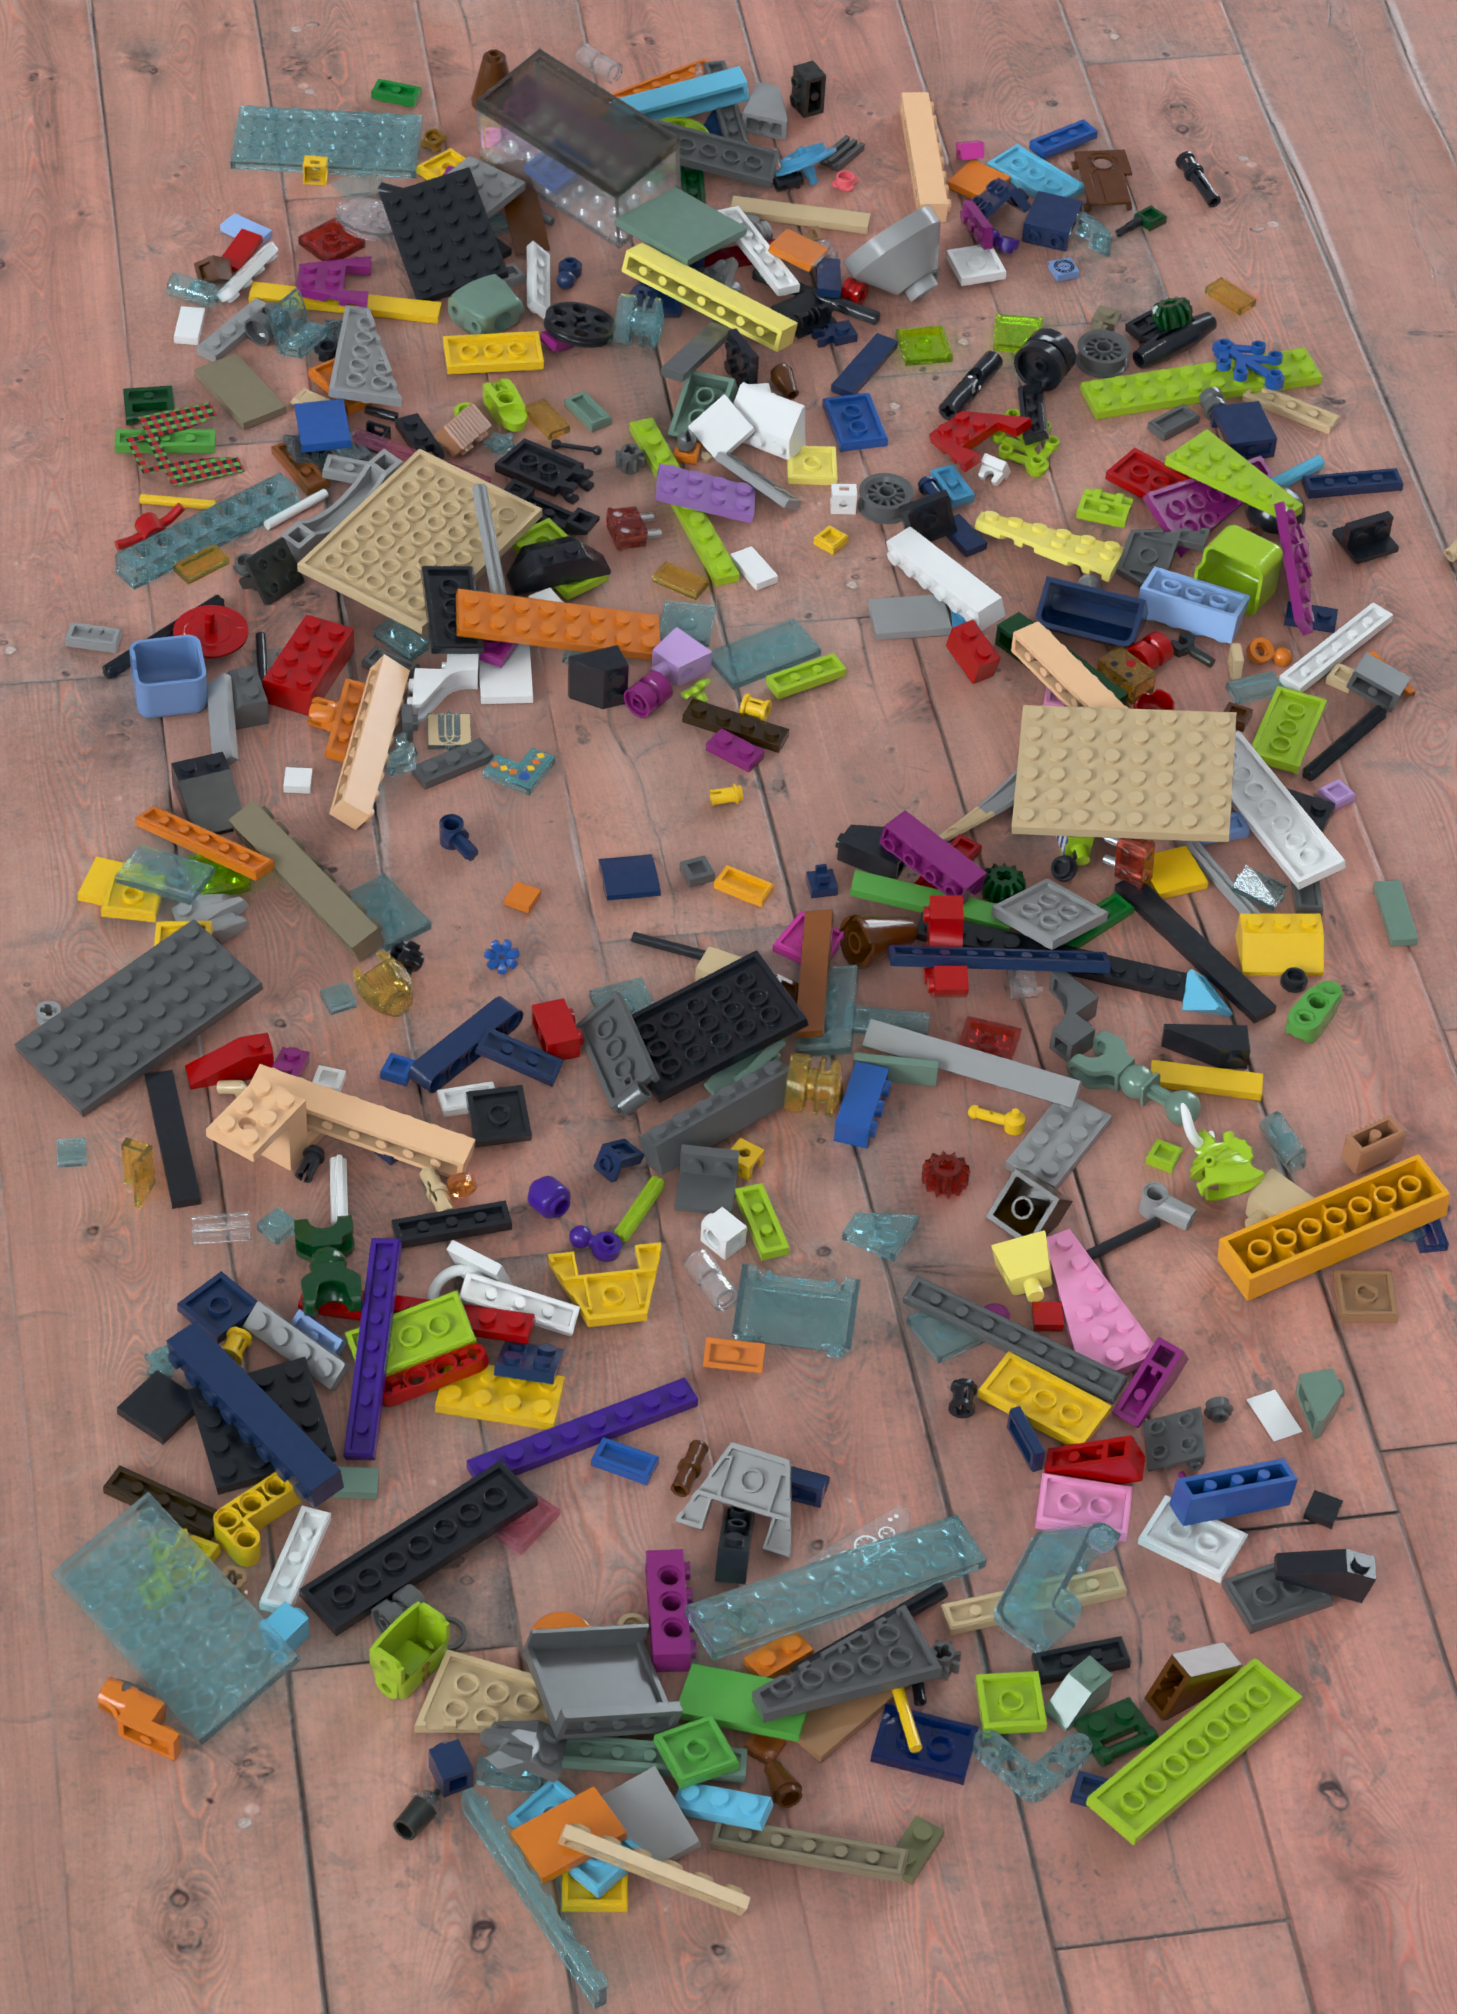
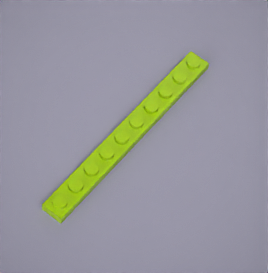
(694, 522)

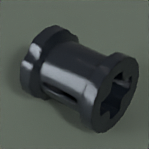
(962, 1398)

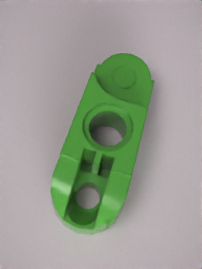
(1314, 1011)

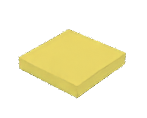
(813, 466)

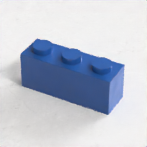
(862, 1105)

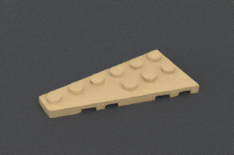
(474, 1694)

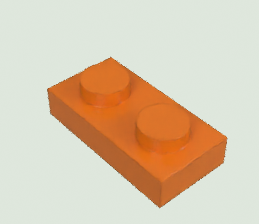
(734, 1355)
(778, 1656)

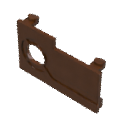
(1104, 185)

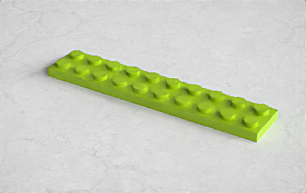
(1184, 385)

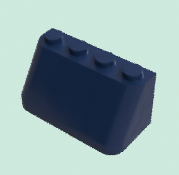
(1091, 613)

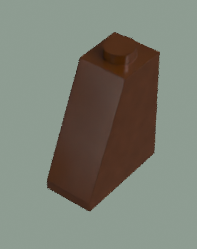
(1191, 1678)

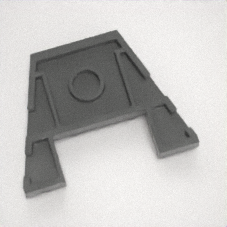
(1156, 548)

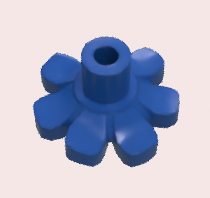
(501, 956)

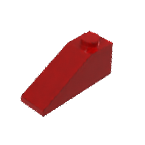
(231, 1061)
(1105, 1460)

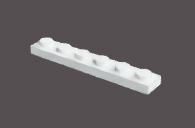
(756, 250)
(1336, 648)

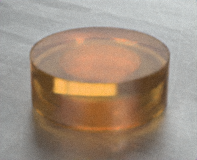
(461, 1184)

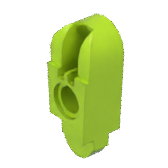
(505, 404)

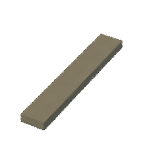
(813, 1850)

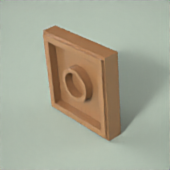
(1365, 1296)

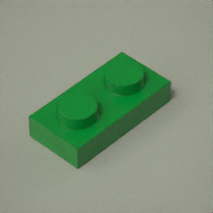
(396, 93)

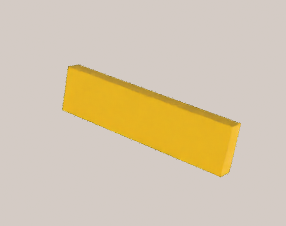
(1209, 1080)

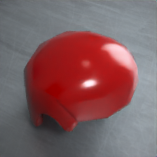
(1157, 701)

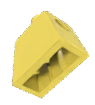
(1025, 1265)

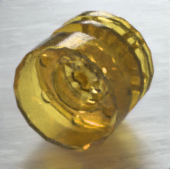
(812, 1084)

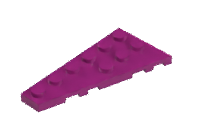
(1194, 504)
(1297, 566)

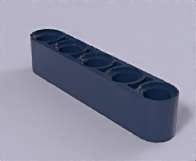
(458, 1048)

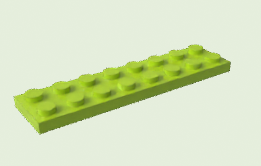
(1193, 1751)

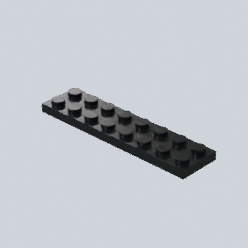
(418, 1547)

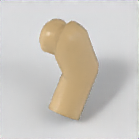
(231, 1087)

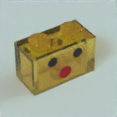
(1127, 673)

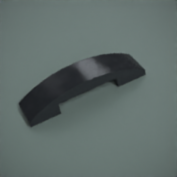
(573, 523)

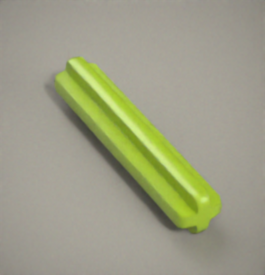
(639, 1208)

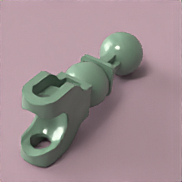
(1117, 1071)

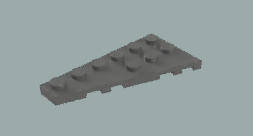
(861, 1665)

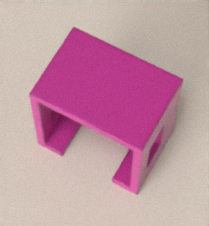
(969, 150)

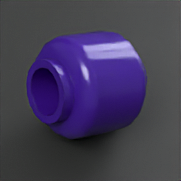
(549, 1197)

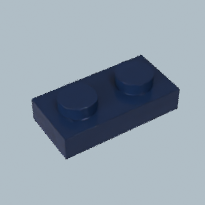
(1324, 618)

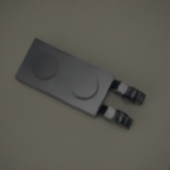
(418, 435)

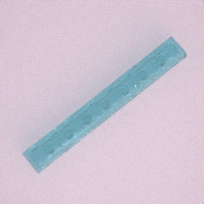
(541, 1906)

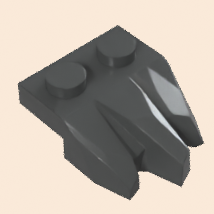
(524, 1746)

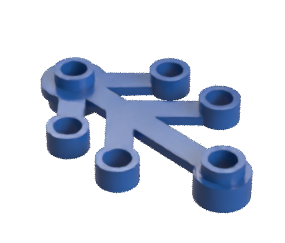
(1226, 349)

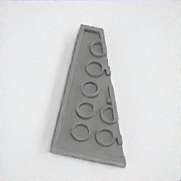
(361, 363)

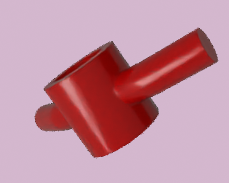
(149, 525)

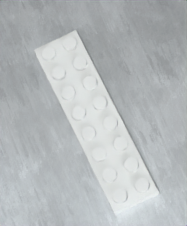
(1280, 820)

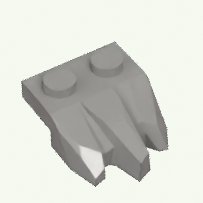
(221, 909)

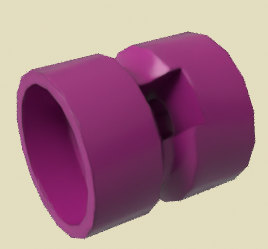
(648, 694)

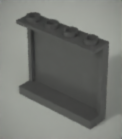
(599, 1682)

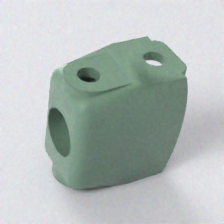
(485, 306)

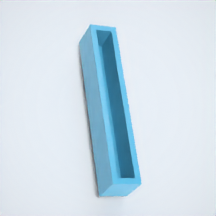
(692, 95)

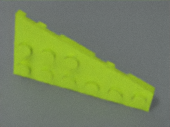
(1224, 469)

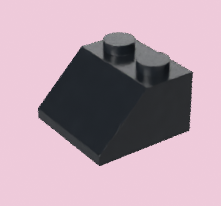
(598, 677)

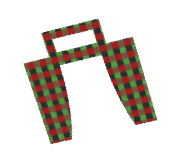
(183, 471)

